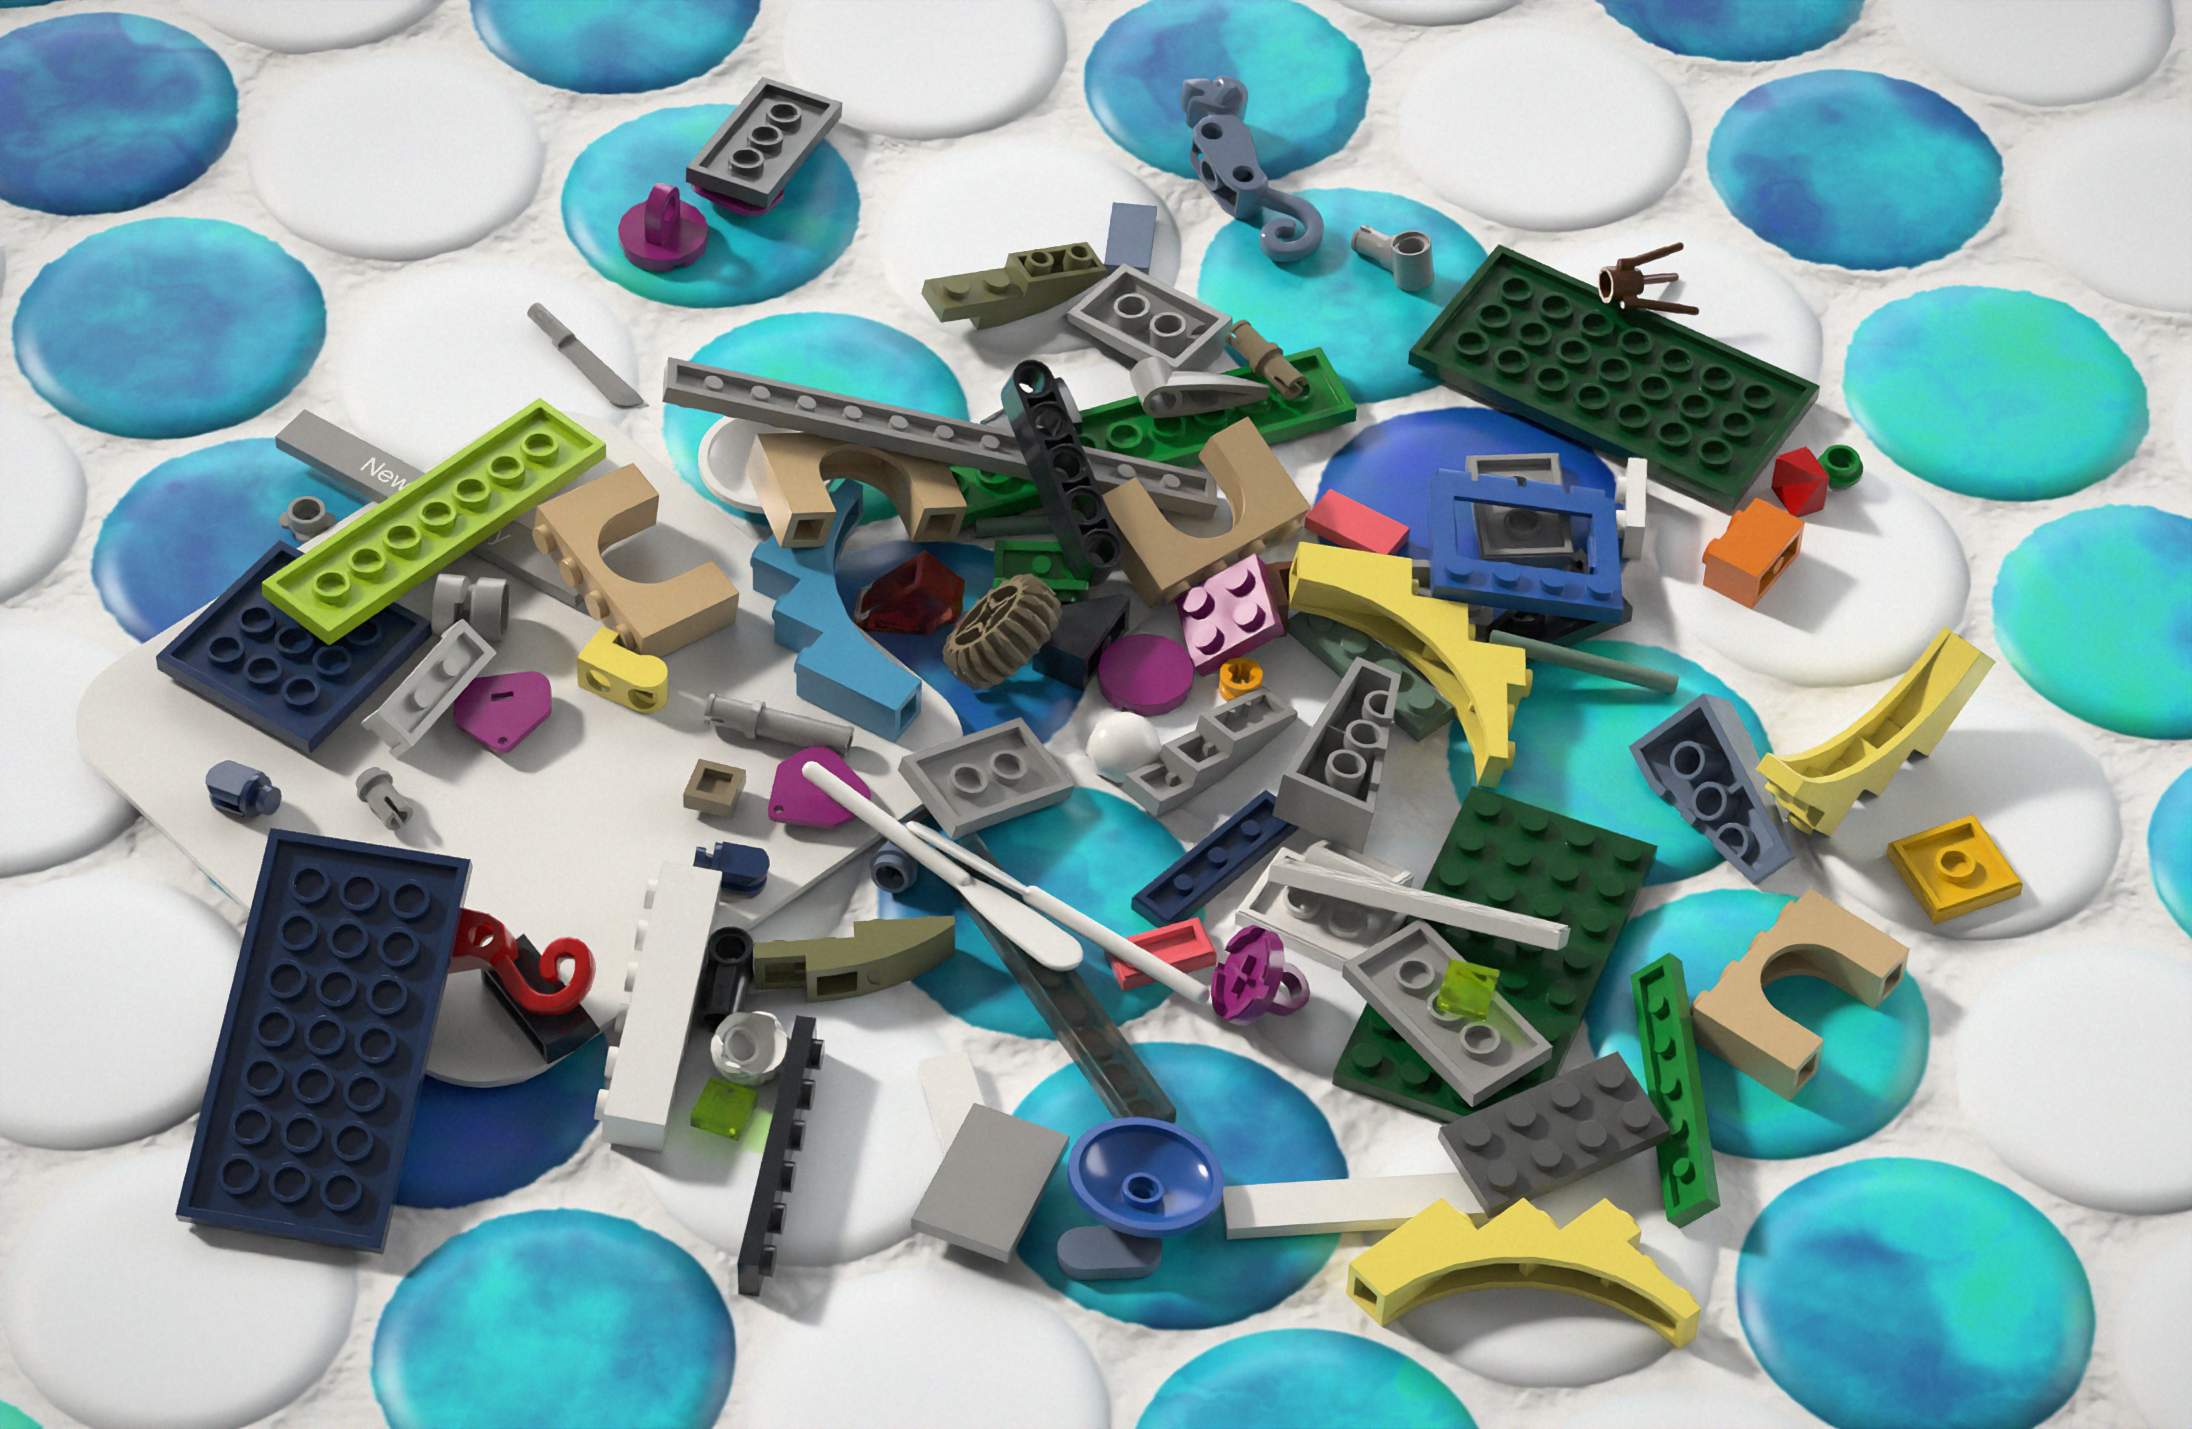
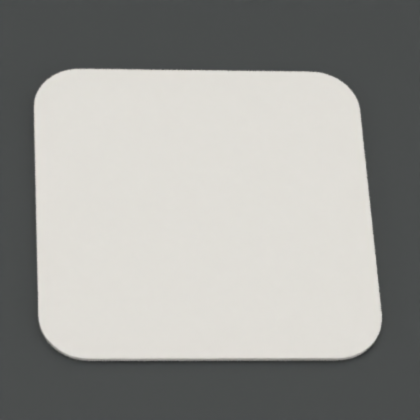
(562, 820)

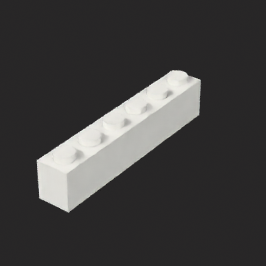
(660, 1007)

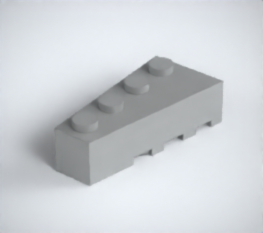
(1340, 763)

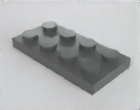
(764, 142)
(1553, 1134)

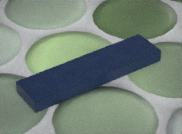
(1213, 863)

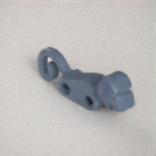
(1231, 167)

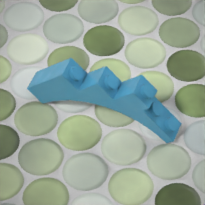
(834, 659)

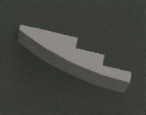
(1217, 746)

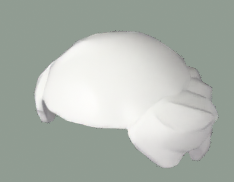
(749, 1047)

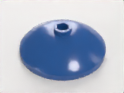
(1145, 1177)

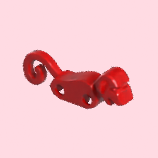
(503, 951)

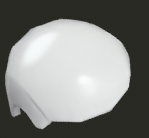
(1122, 745)

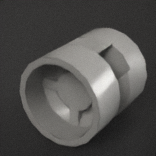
(488, 605)

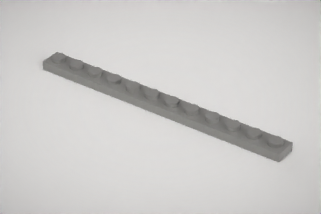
(914, 432)

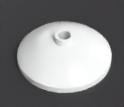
(724, 459)

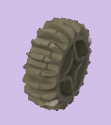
(1002, 632)

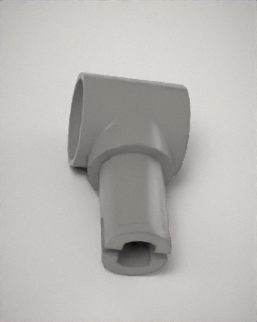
(1404, 254)

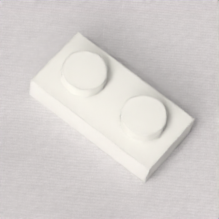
(1632, 495)

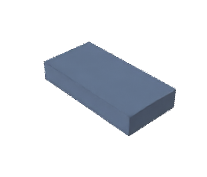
(1130, 237)

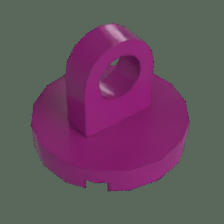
(663, 231)
(1252, 976)

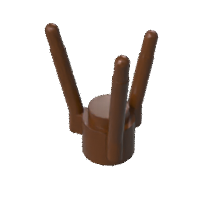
(1625, 282)

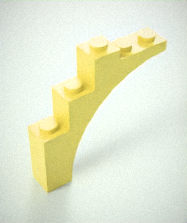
(1432, 634)
(1913, 715)
(1521, 1248)

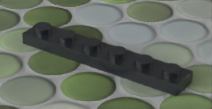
(777, 1170)

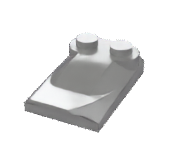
(1152, 320)

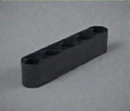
(1065, 452)

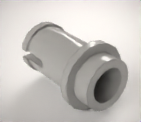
(376, 788)

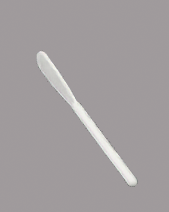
(1015, 920)
(1074, 920)

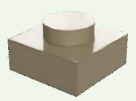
(714, 788)

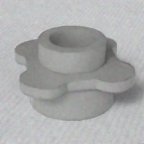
(306, 518)

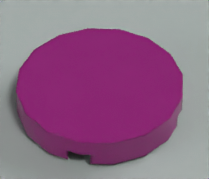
(1145, 674)

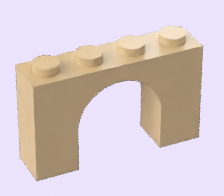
(790, 486)
(1263, 507)
(647, 616)
(1810, 940)

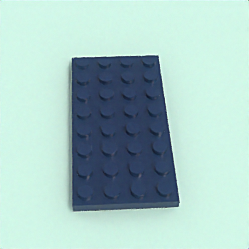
(325, 1041)

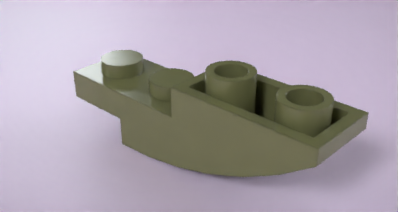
(1023, 288)
(871, 961)

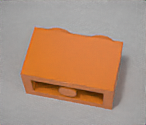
(1752, 552)

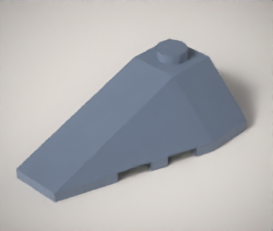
(1709, 774)

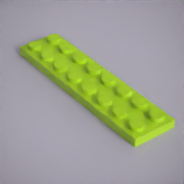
(433, 521)

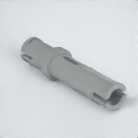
(779, 725)

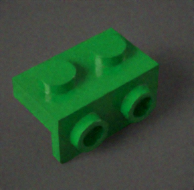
(1042, 561)

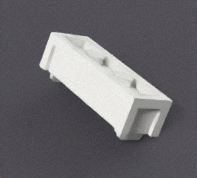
(430, 688)

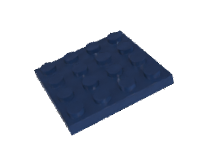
(279, 671)

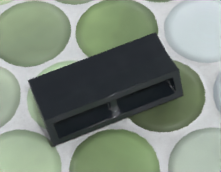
(549, 1035)

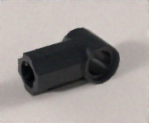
(725, 980)

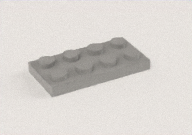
(1472, 1055)

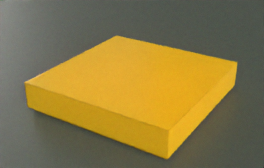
(1954, 869)

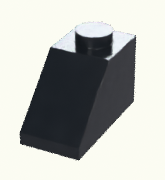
(1082, 638)

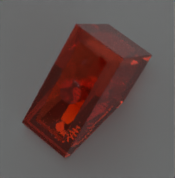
(911, 598)

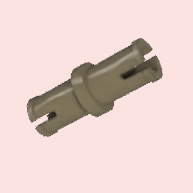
(1266, 359)

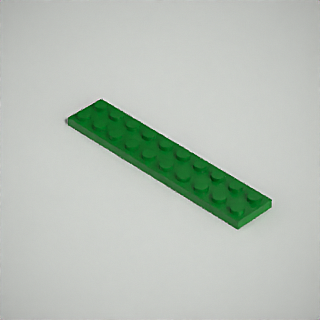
(1175, 441)

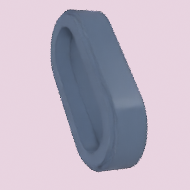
(1107, 1254)

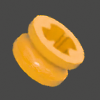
(1239, 669)

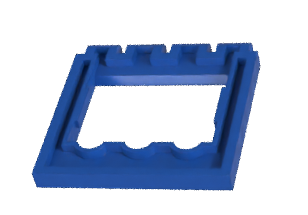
(1518, 586)

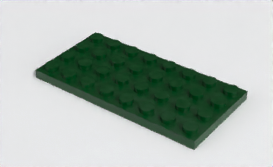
(1614, 376)
(1531, 866)

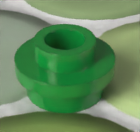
(1842, 465)

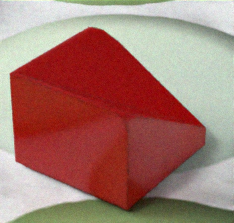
(1800, 482)

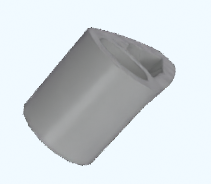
(1184, 393)

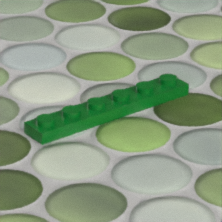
(1675, 1090)

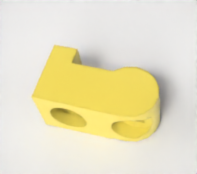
(622, 674)

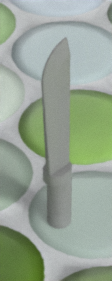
(597, 372)

